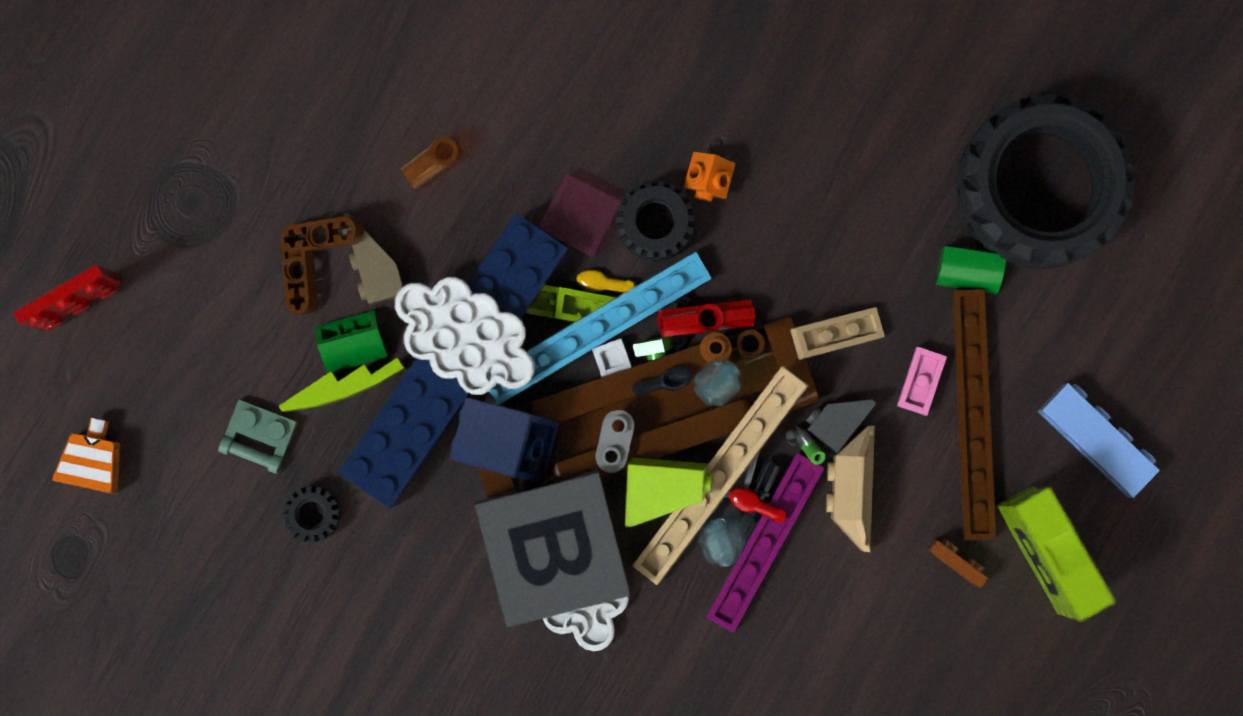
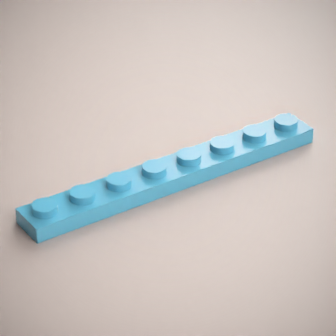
(610, 320)

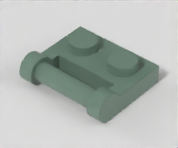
(261, 426)

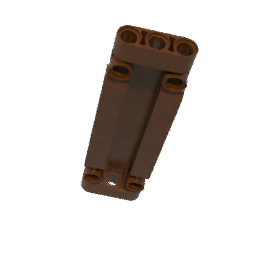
(663, 418)

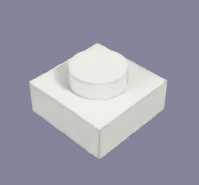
(611, 358)

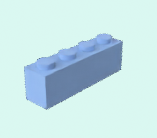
(1099, 440)

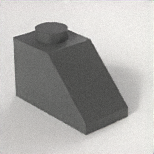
(838, 422)

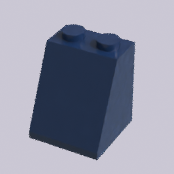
(504, 440)

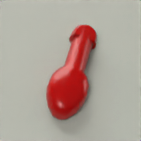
(749, 501)

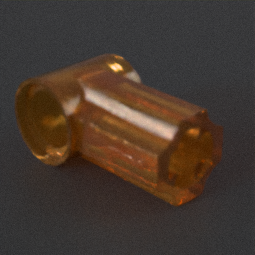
(428, 164)

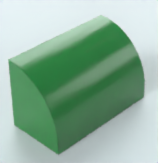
(970, 269)
(350, 341)

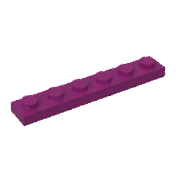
(764, 544)

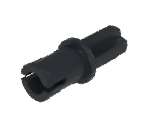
(763, 486)

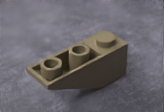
(378, 271)

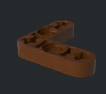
(303, 252)

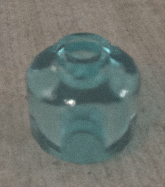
(717, 383)
(720, 542)

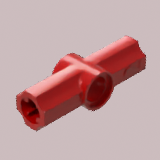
(688, 319)

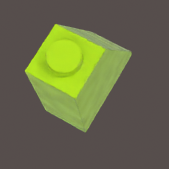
(663, 487)

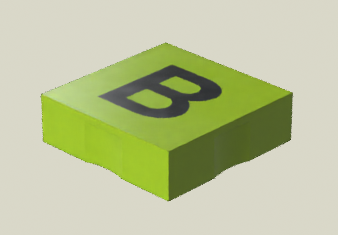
(1055, 553)

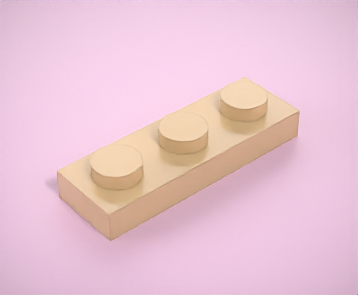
(837, 333)

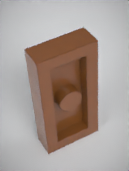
(948, 554)

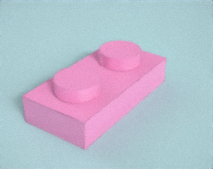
(921, 381)

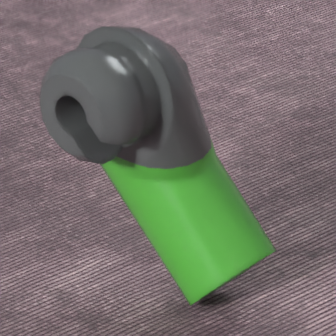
(806, 443)

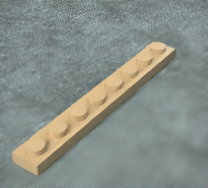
(726, 469)

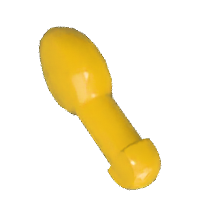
(596, 281)

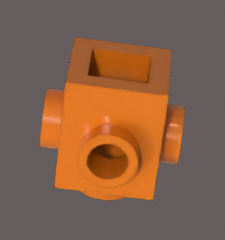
(709, 176)

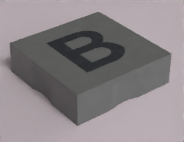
(552, 548)

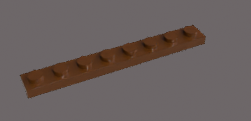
(973, 414)

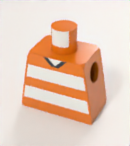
(90, 460)

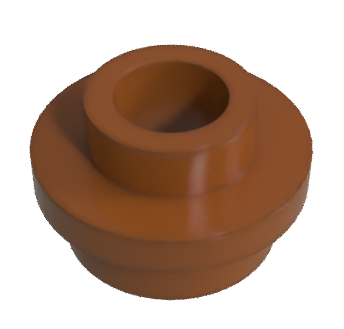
(711, 338)

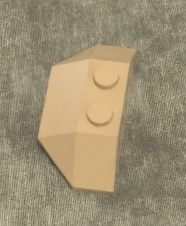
(852, 488)

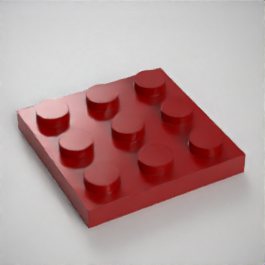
(69, 298)

